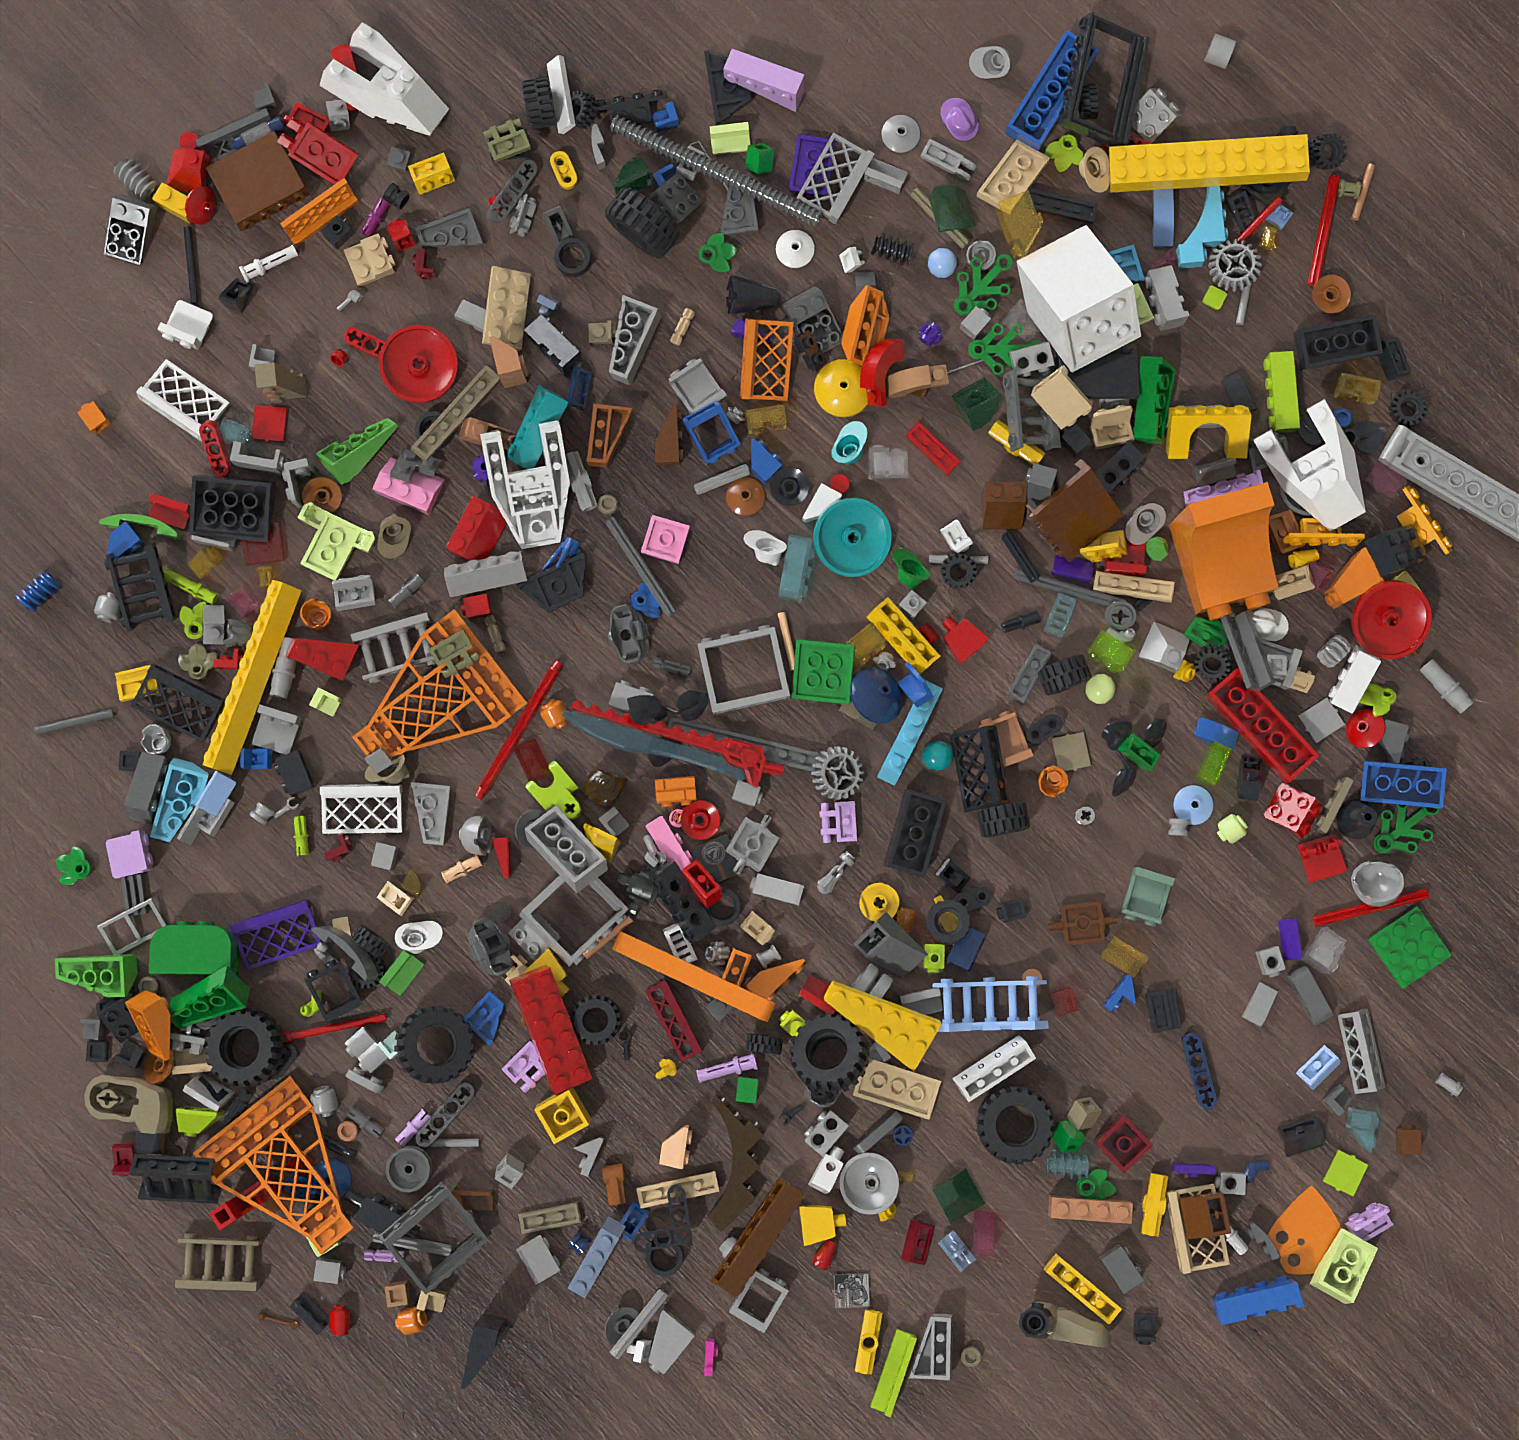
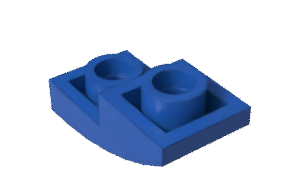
(1214, 732)

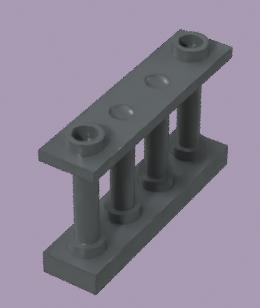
(1050, 429)

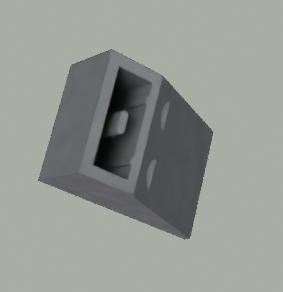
(129, 228)
(812, 312)
(890, 946)

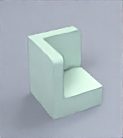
(388, 1044)

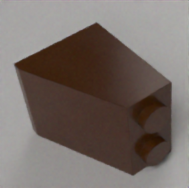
(1003, 505)

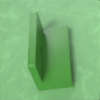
(402, 972)

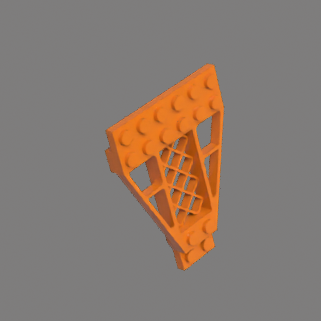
(483, 681)
(254, 1132)

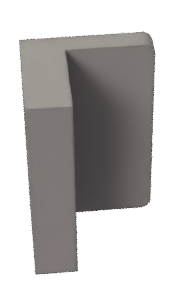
(885, 176)
(222, 543)
(923, 1001)

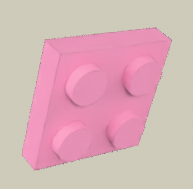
(665, 539)

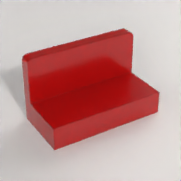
(169, 511)
(814, 992)

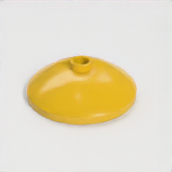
(834, 398)

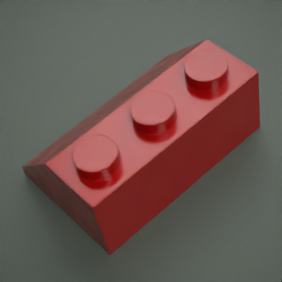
(477, 531)

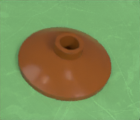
(1337, 287)
(330, 501)
(749, 505)
(157, 1069)

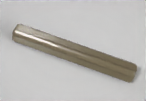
(924, 202)

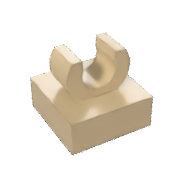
(1302, 681)

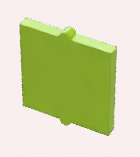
(1345, 1172)

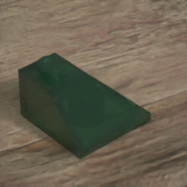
(632, 175)
(951, 208)
(977, 403)
(957, 1195)

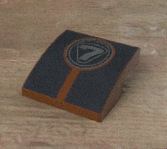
(716, 859)

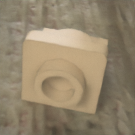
(514, 972)

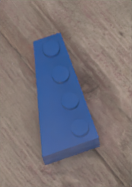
(1257, 1300)

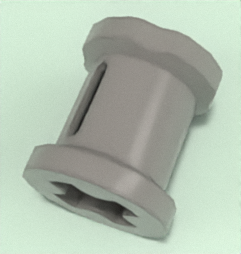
(1090, 817)
(768, 956)

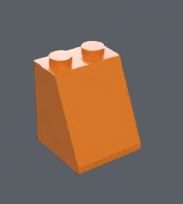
(1353, 579)

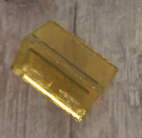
(1124, 956)

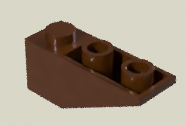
(667, 444)

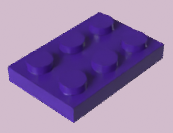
(805, 157)

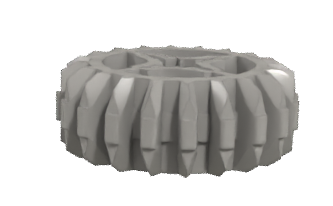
(1223, 255)
(840, 765)

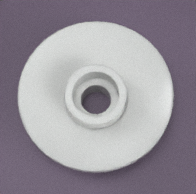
(791, 257)

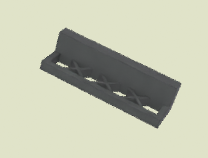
(229, 132)
(1248, 651)

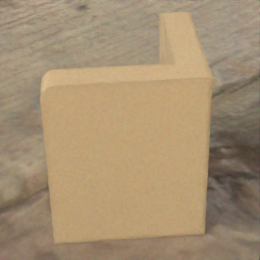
(433, 1300)

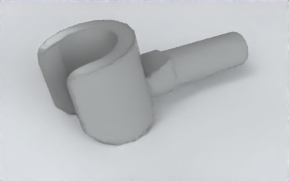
(352, 296)
(286, 808)

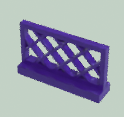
(266, 920)

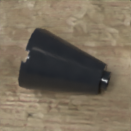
(749, 295)
(1356, 819)

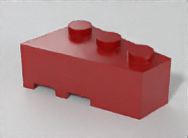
(324, 656)

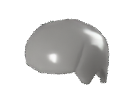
(984, 251)
(156, 739)

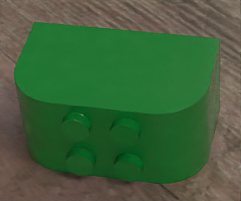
(193, 949)

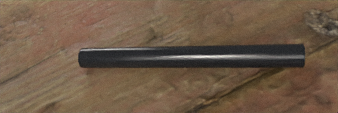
(190, 265)

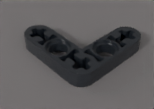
(671, 1232)

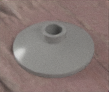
(900, 142)

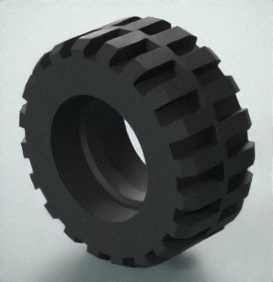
(642, 222)
(815, 1033)
(221, 1043)
(460, 1051)
(1041, 1134)

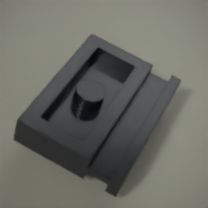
(1163, 1010)

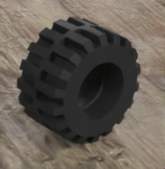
(539, 103)
(1064, 674)
(1003, 819)
(578, 1023)

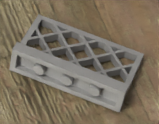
(851, 181)

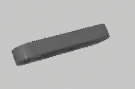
(512, 191)
(448, 1117)

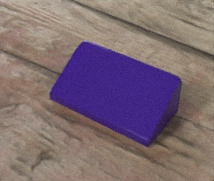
(1074, 569)
(1290, 939)

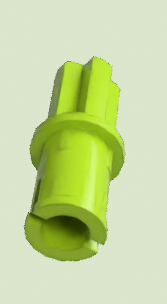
(301, 835)

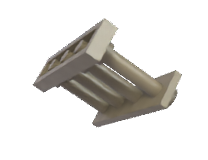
(228, 1281)

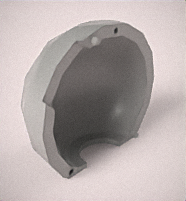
(1377, 883)

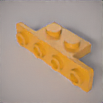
(1419, 517)
(1315, 533)

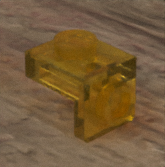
(205, 561)

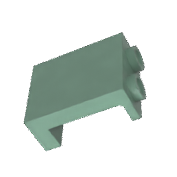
(1146, 896)

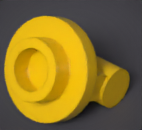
(1185, 672)
(668, 1067)
(888, 1213)

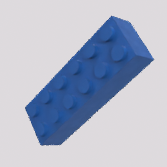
(1044, 100)

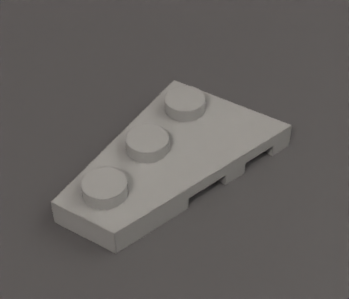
(432, 810)

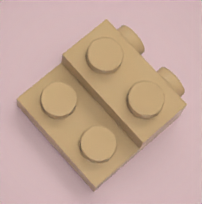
(370, 260)

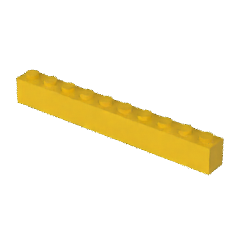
(251, 677)

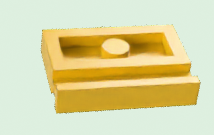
(130, 681)

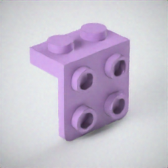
(129, 854)
(1370, 1222)

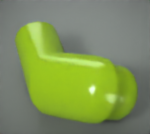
(311, 1007)

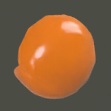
(315, 614)
(1053, 781)

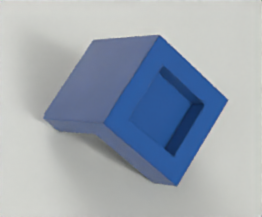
(665, 118)
(663, 175)

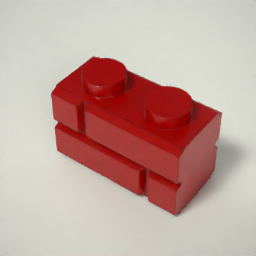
(702, 883)

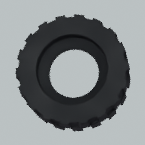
(948, 937)

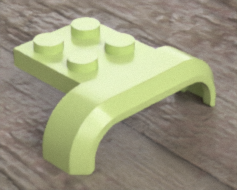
(332, 541)

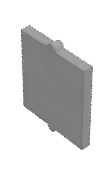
(1321, 720)

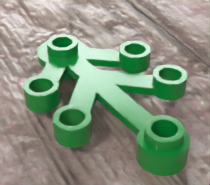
(980, 286)
(1000, 348)
(1402, 828)

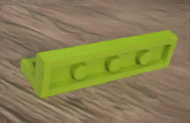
(893, 1372)

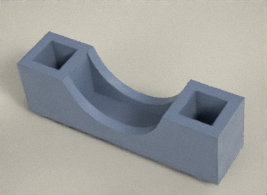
(596, 1257)

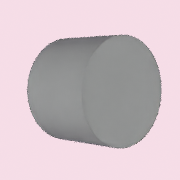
(1220, 51)

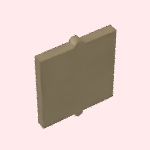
(1071, 751)

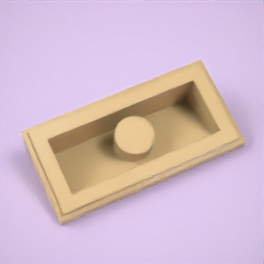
(1294, 582)

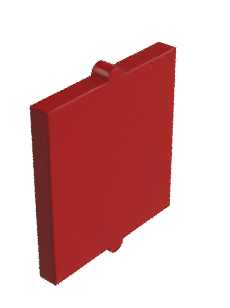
(269, 423)

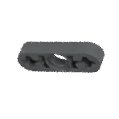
(877, 1133)

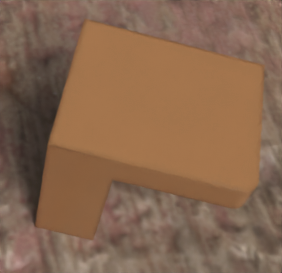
(397, 1294)

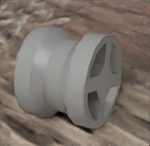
(262, 813)
(1178, 827)

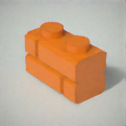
(675, 790)
(736, 967)

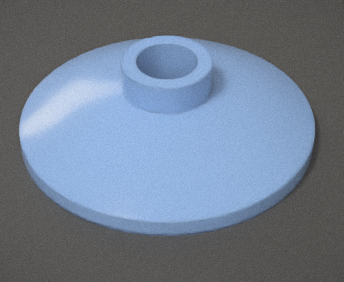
(1183, 807)

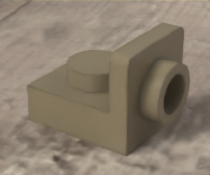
(601, 333)

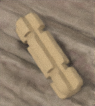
(682, 326)

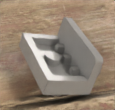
(354, 592)

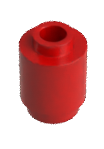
(340, 1320)

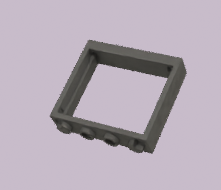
(416, 1214)

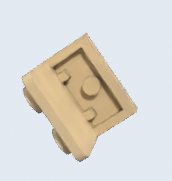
(1111, 427)

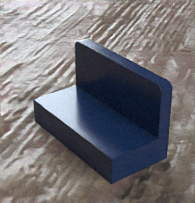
(966, 951)

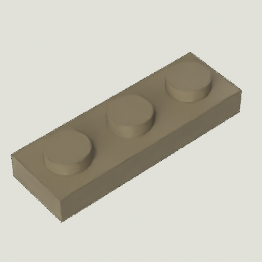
(1333, 804)

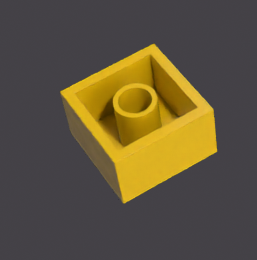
(562, 1114)

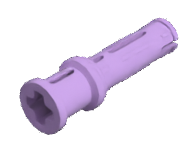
(737, 1065)

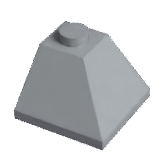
(1164, 647)

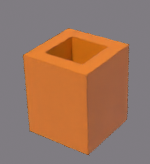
(93, 417)

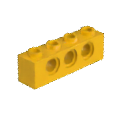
(903, 636)
(1082, 1289)

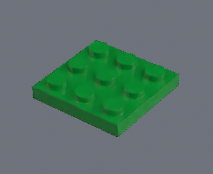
(823, 671)
(1409, 947)

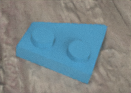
(1128, 262)

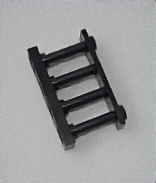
(155, 573)
(176, 1167)

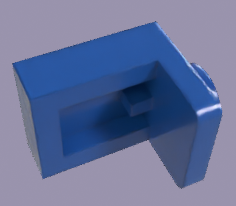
(256, 759)
(300, 1191)

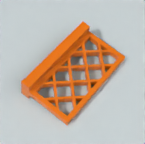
(319, 212)
(749, 359)

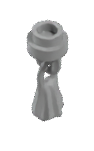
(828, 882)

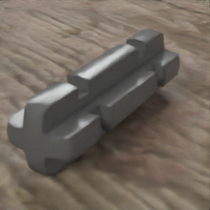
(671, 666)

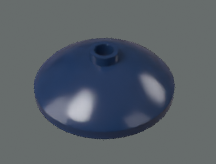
(876, 695)

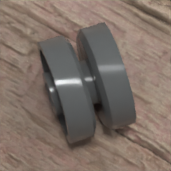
(421, 1166)

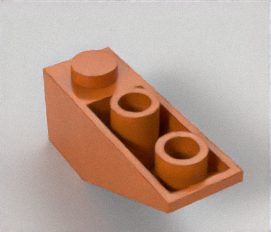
(769, 980)

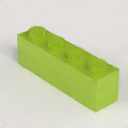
(1282, 392)

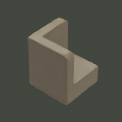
(1084, 1113)

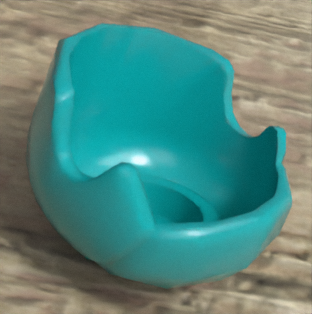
(937, 755)

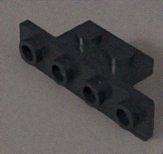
(632, 108)

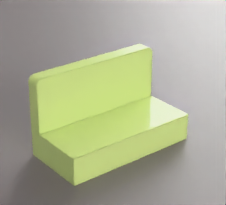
(729, 138)

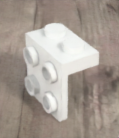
(187, 325)

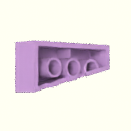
(765, 79)

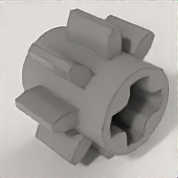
(717, 953)

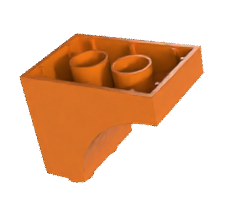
(1226, 550)

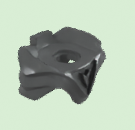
(624, 618)
(497, 965)

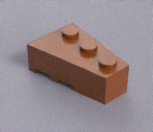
(606, 433)

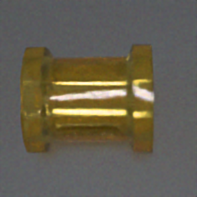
(1268, 238)
(262, 571)

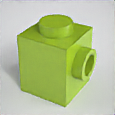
(935, 957)

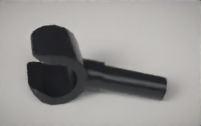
(625, 1045)
(791, 1114)

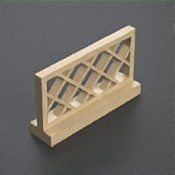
(1180, 1238)

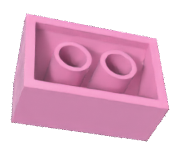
(417, 494)

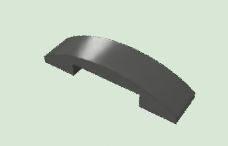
(364, 965)

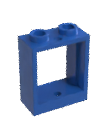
(701, 416)

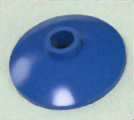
(341, 1174)

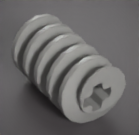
(134, 178)

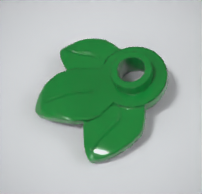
(720, 253)
(71, 865)
(1098, 1188)

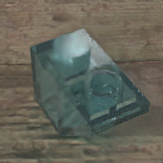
(1362, 1126)

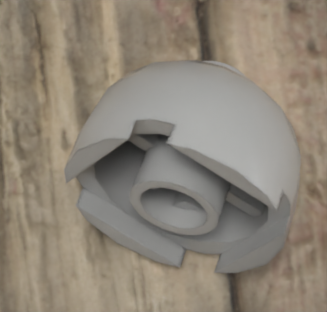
(477, 835)

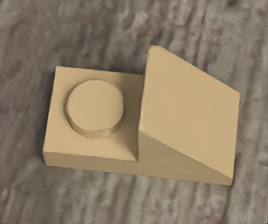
(395, 898)

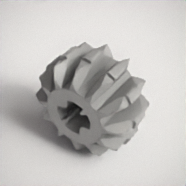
(1334, 651)

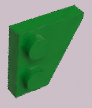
(1206, 632)

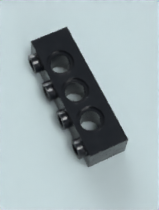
(1127, 454)
(681, 890)

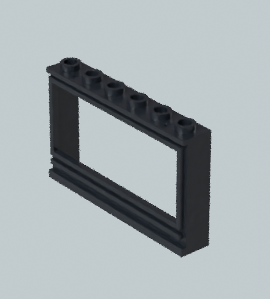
(1129, 87)

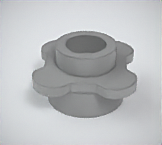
(735, 415)
(884, 661)

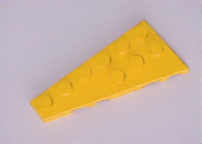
(892, 1026)

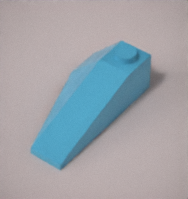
(179, 795)

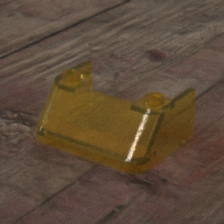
(1019, 223)

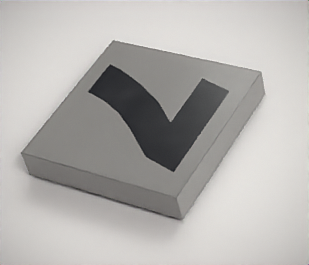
(208, 1091)

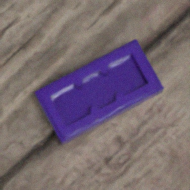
(1193, 1170)

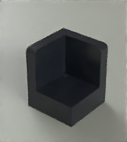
(131, 1054)

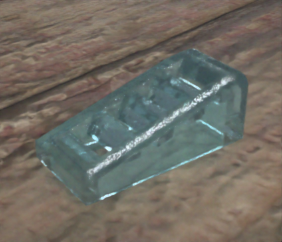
(1060, 597)

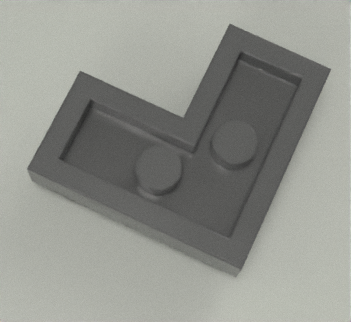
(410, 462)

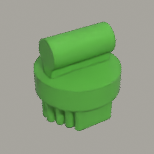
(1157, 548)

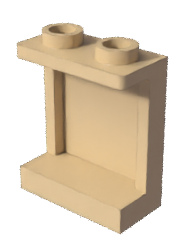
(1061, 398)

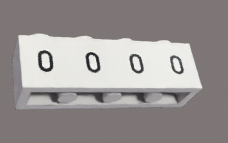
(994, 1068)

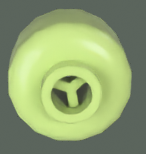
(1232, 828)

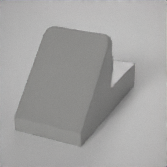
(213, 624)
(590, 1148)

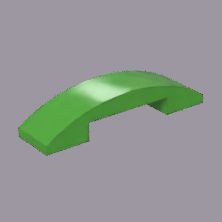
(163, 530)

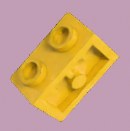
(431, 173)

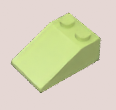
(1344, 1267)

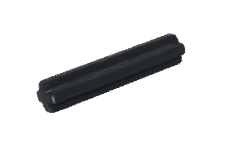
(1020, 557)

